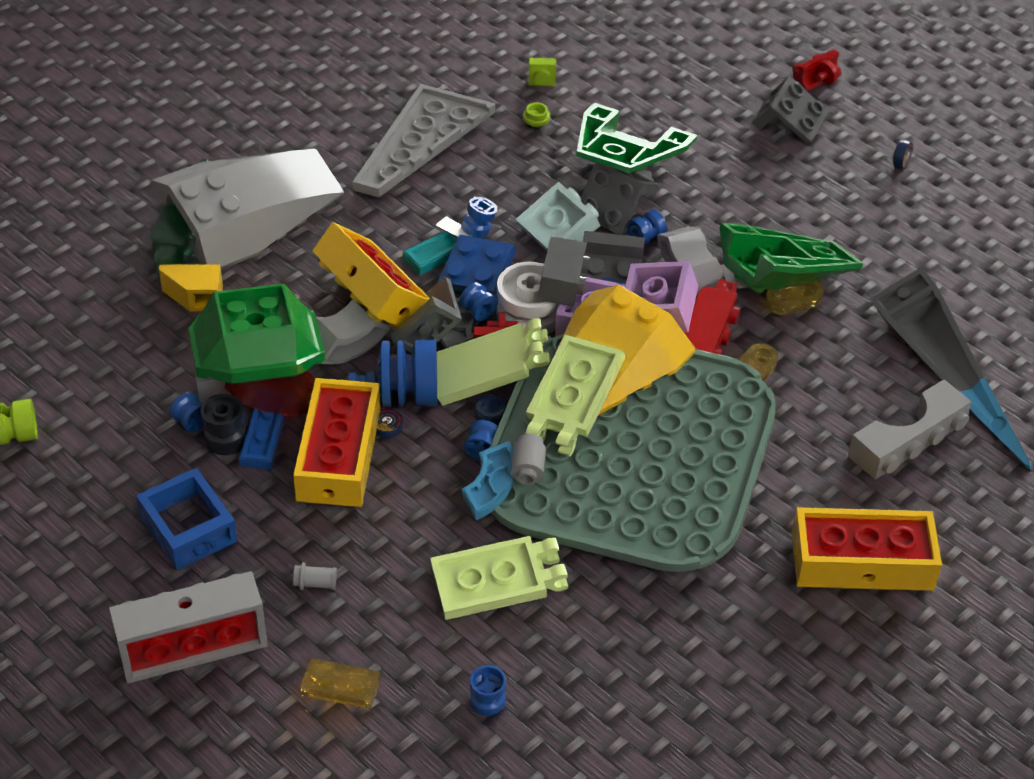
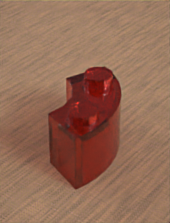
(276, 395)

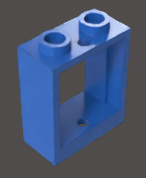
(186, 547)

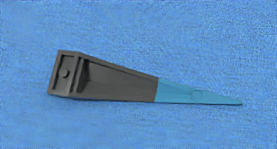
(927, 327)

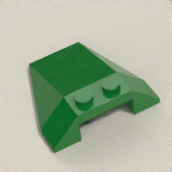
(624, 152)
(779, 258)

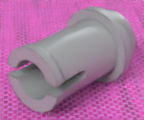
(314, 577)

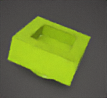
(542, 71)

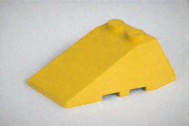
(644, 331)

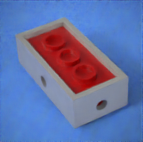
(189, 626)

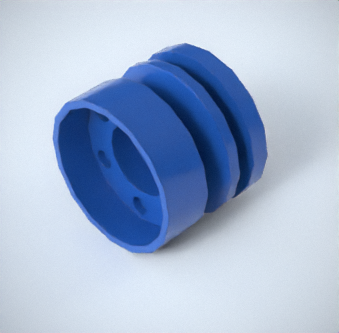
(408, 373)

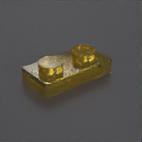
(340, 683)

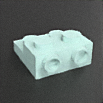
(558, 215)

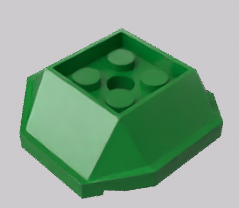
(255, 335)

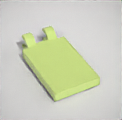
(490, 361)
(573, 391)
(497, 575)

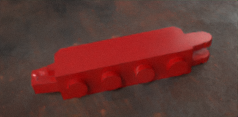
(713, 316)

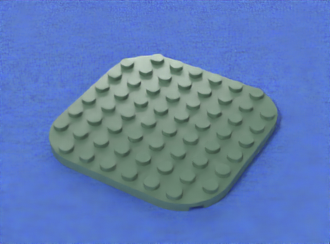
(657, 475)

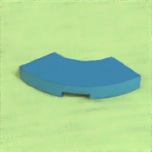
(493, 481)

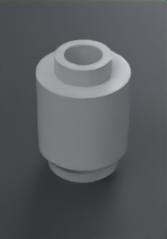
(528, 459)

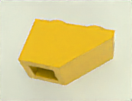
(191, 284)

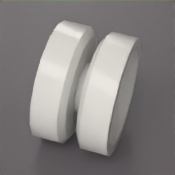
(518, 296)

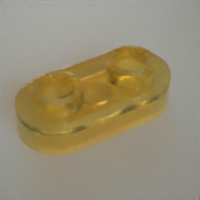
(794, 298)
(761, 358)

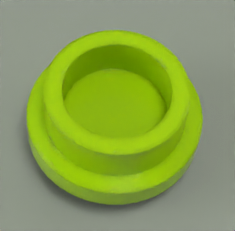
(536, 114)

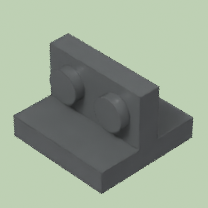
(612, 254)

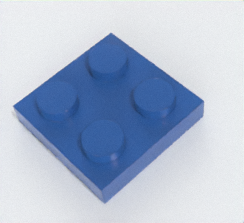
(477, 261)

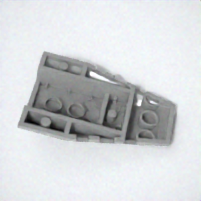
(248, 201)

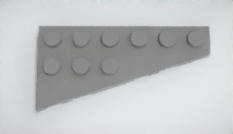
(420, 132)

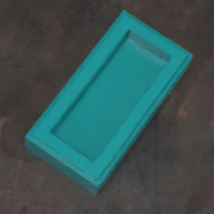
(430, 253)

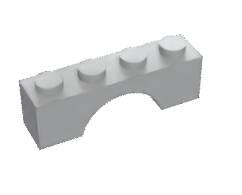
(884, 447)

